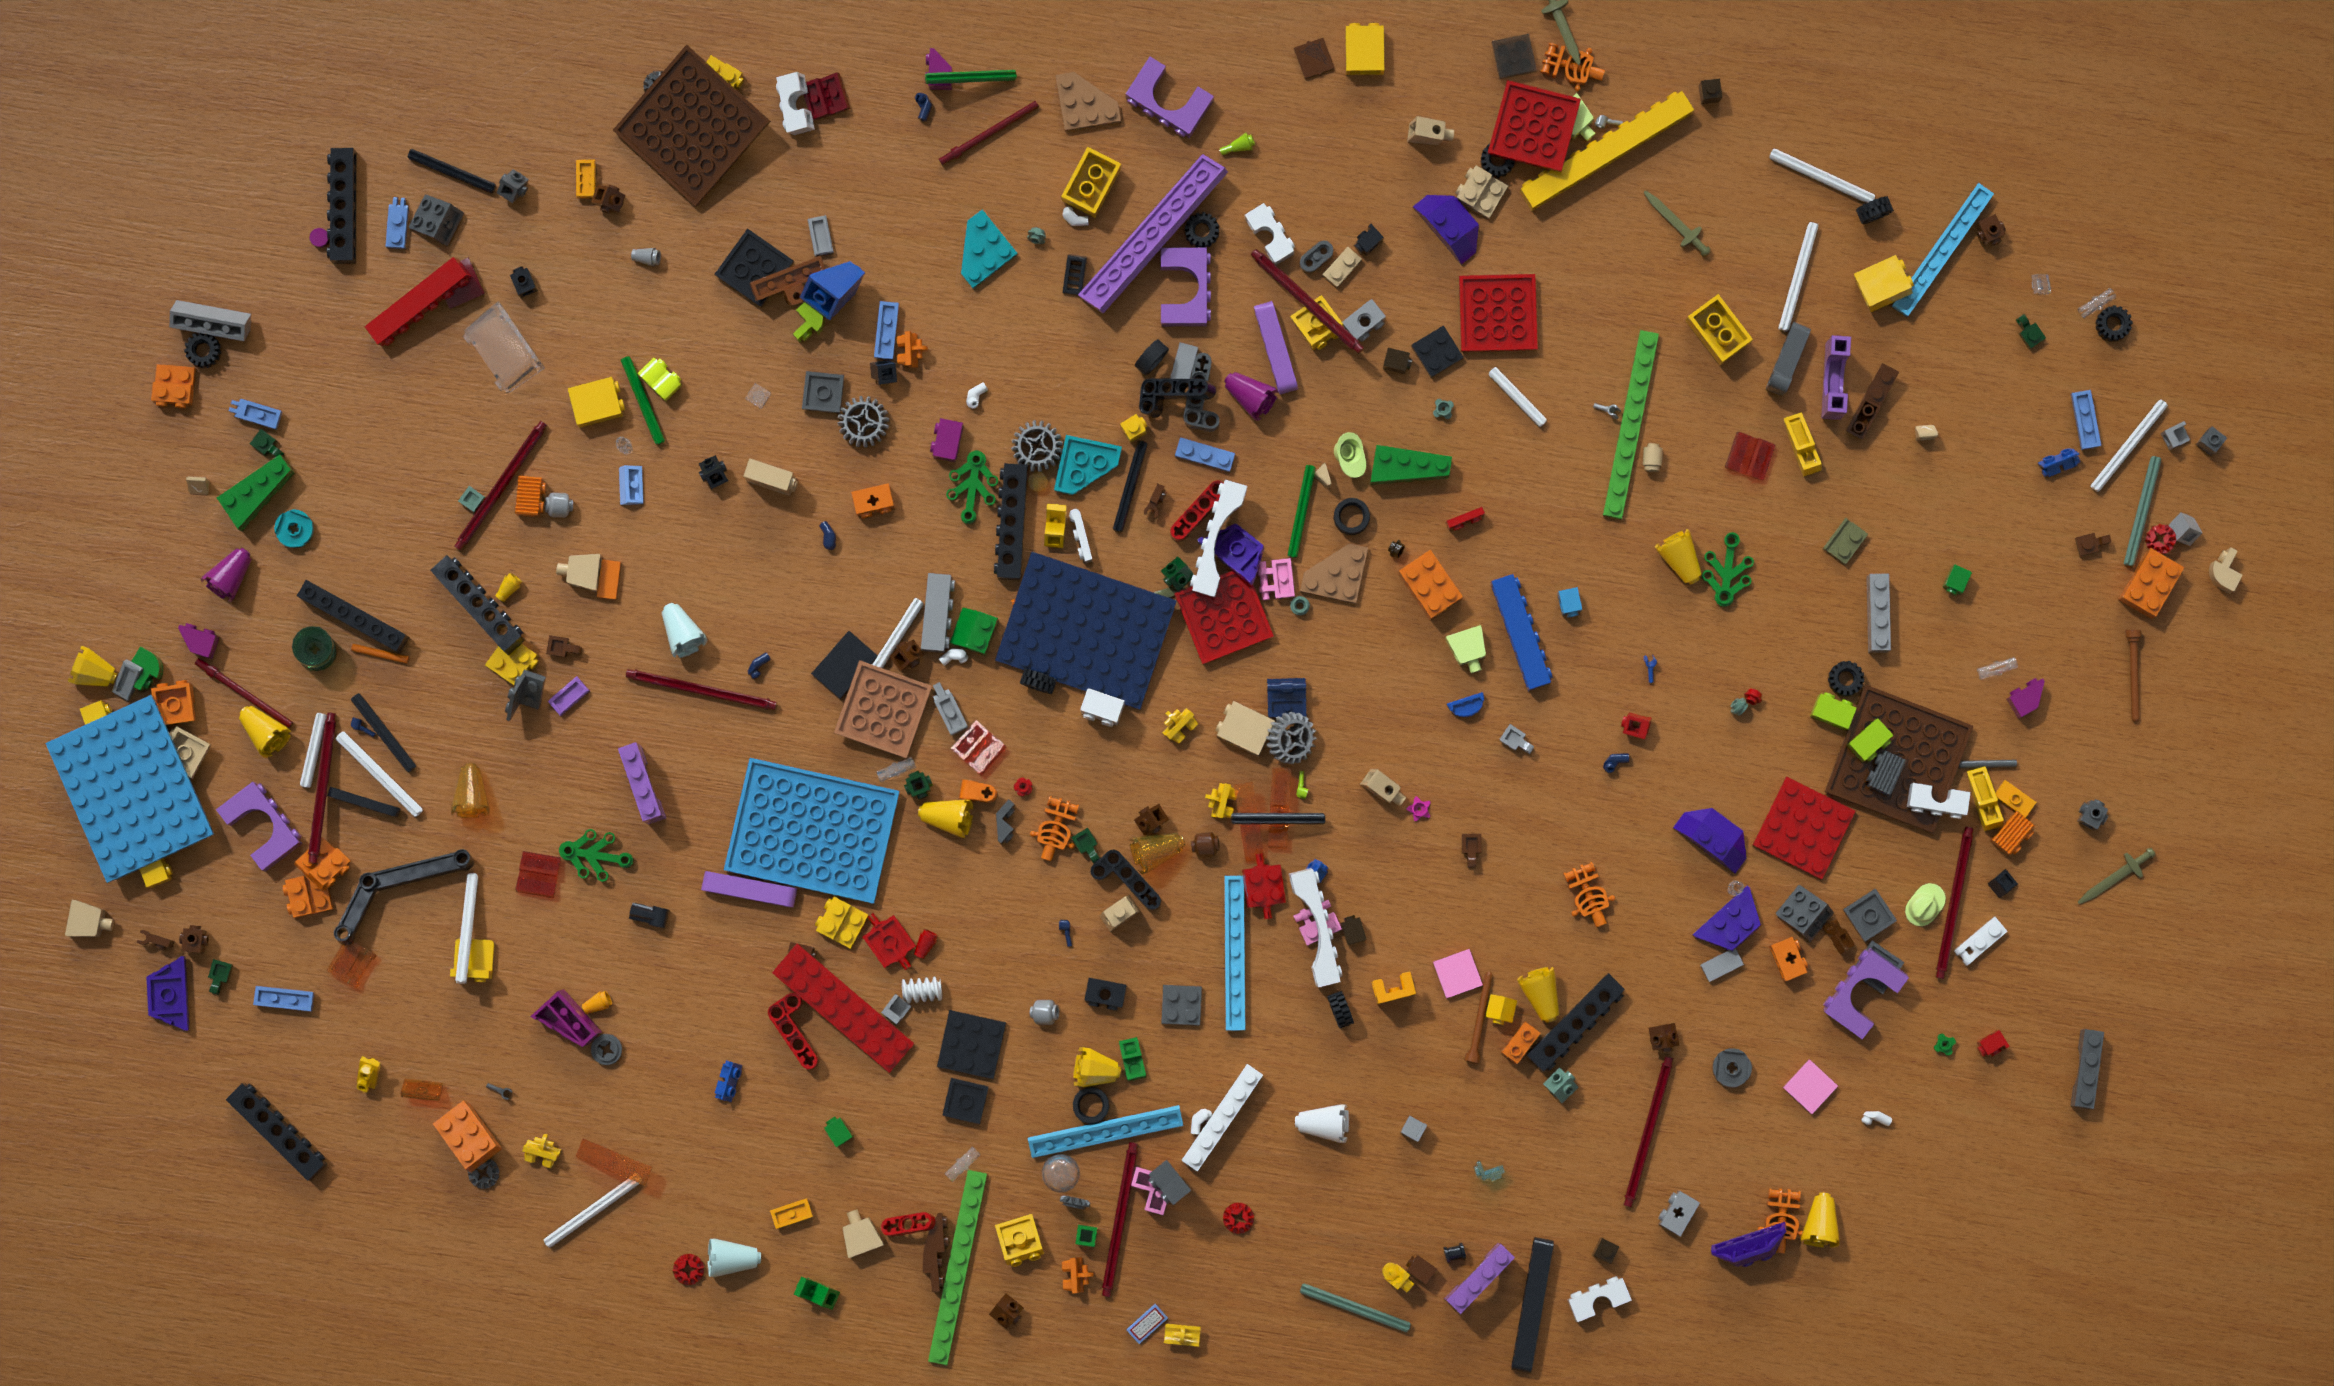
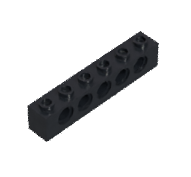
(347, 253)
(1019, 473)
(444, 571)
(353, 616)
(1615, 994)
(238, 1101)

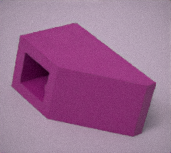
(937, 65)
(199, 642)
(2027, 699)

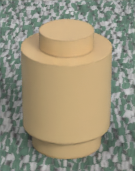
(1652, 457)

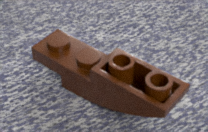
(1872, 401)
(935, 1242)

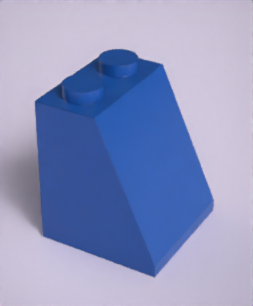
(832, 288)

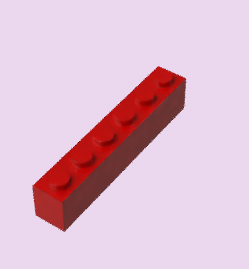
(418, 301)

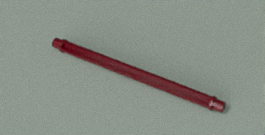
(1307, 301)
(500, 485)
(701, 689)
(321, 791)
(1954, 902)
(1648, 1131)
(1119, 1219)

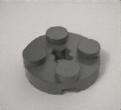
(1739, 1059)

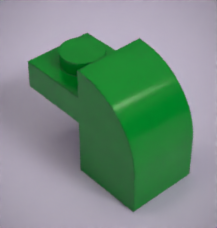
(151, 666)
(816, 1292)

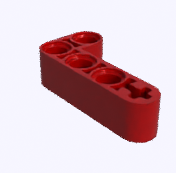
(1195, 509)
(796, 1033)

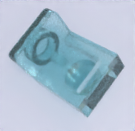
(1493, 1173)

